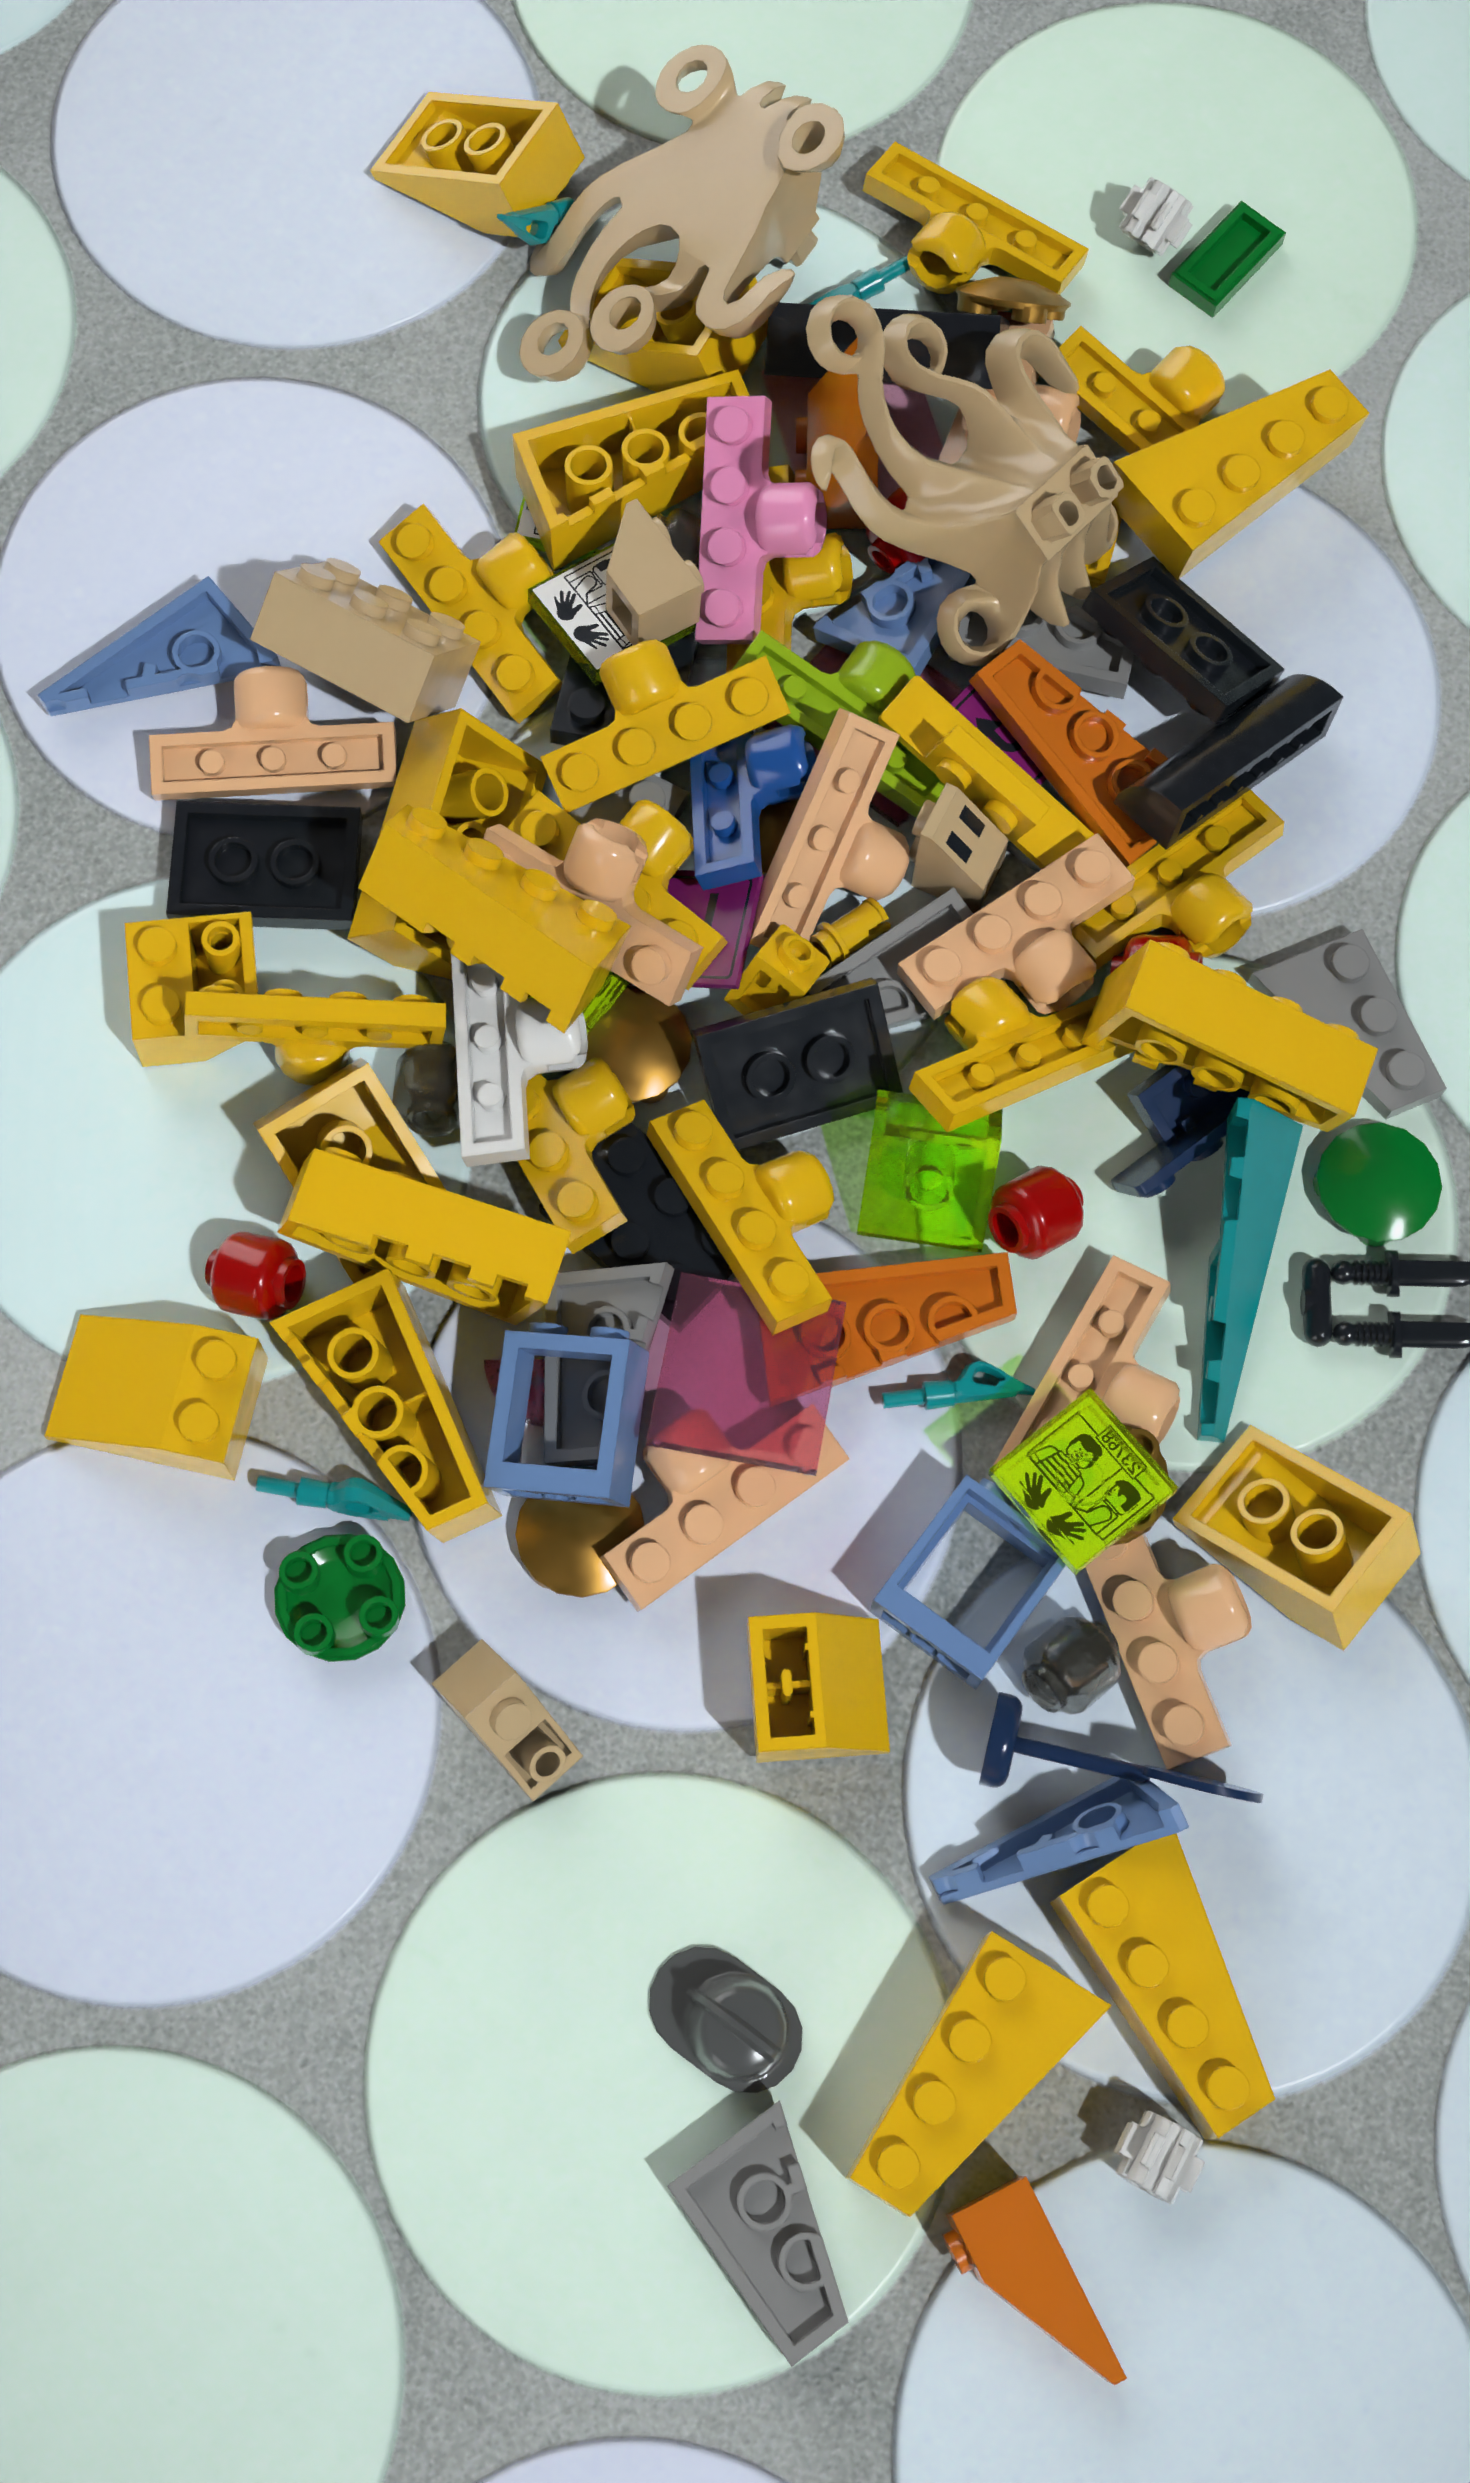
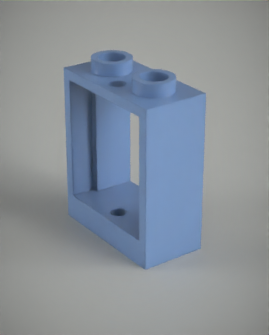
(621, 1423)
(929, 1630)

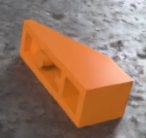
(1022, 2262)

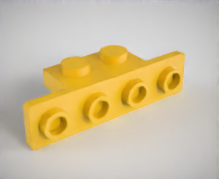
(983, 772)

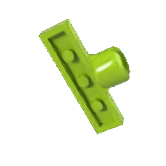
(861, 686)

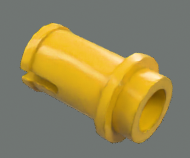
(850, 931)

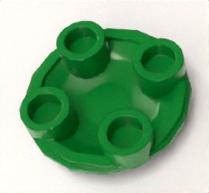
(1378, 1183)
(339, 1597)

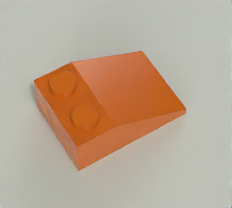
(836, 411)

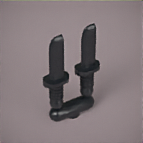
(1317, 1308)

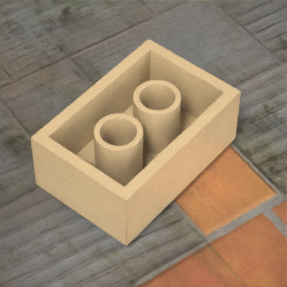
(366, 639)

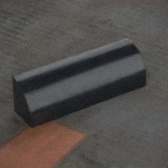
(965, 337)
(1230, 758)

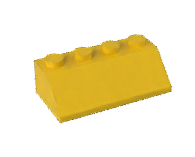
(473, 783)

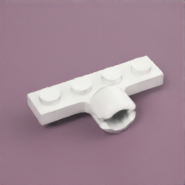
(496, 1055)

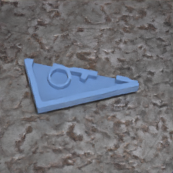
(898, 611)
(179, 648)
(1085, 1828)

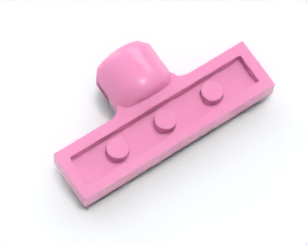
(747, 519)

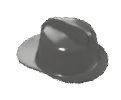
(725, 2019)

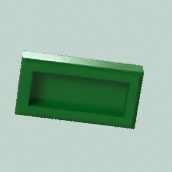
(1226, 259)

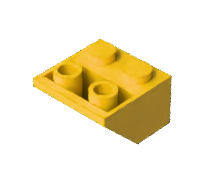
(180, 957)
(816, 1686)

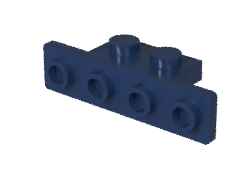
(1184, 1124)

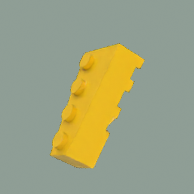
(594, 463)
(1225, 473)
(495, 912)
(1231, 1036)
(425, 1235)
(390, 1392)
(1165, 1972)
(978, 2062)

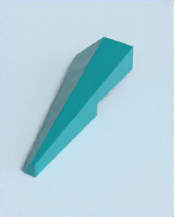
(1255, 1184)

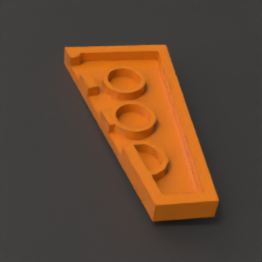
(1070, 742)
(916, 1308)

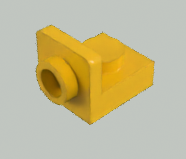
(778, 972)

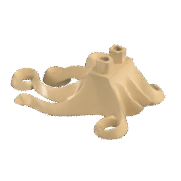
(729, 189)
(1017, 504)

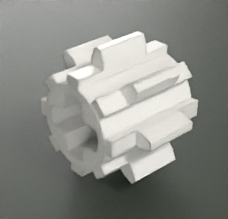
(1156, 216)
(1159, 2157)

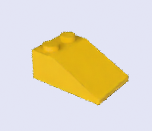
(481, 157)
(681, 345)
(350, 1114)
(159, 1393)
(1301, 1535)

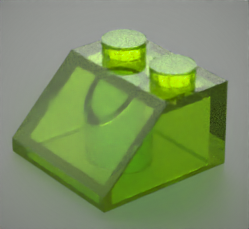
(926, 1180)

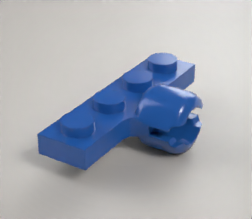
(731, 790)

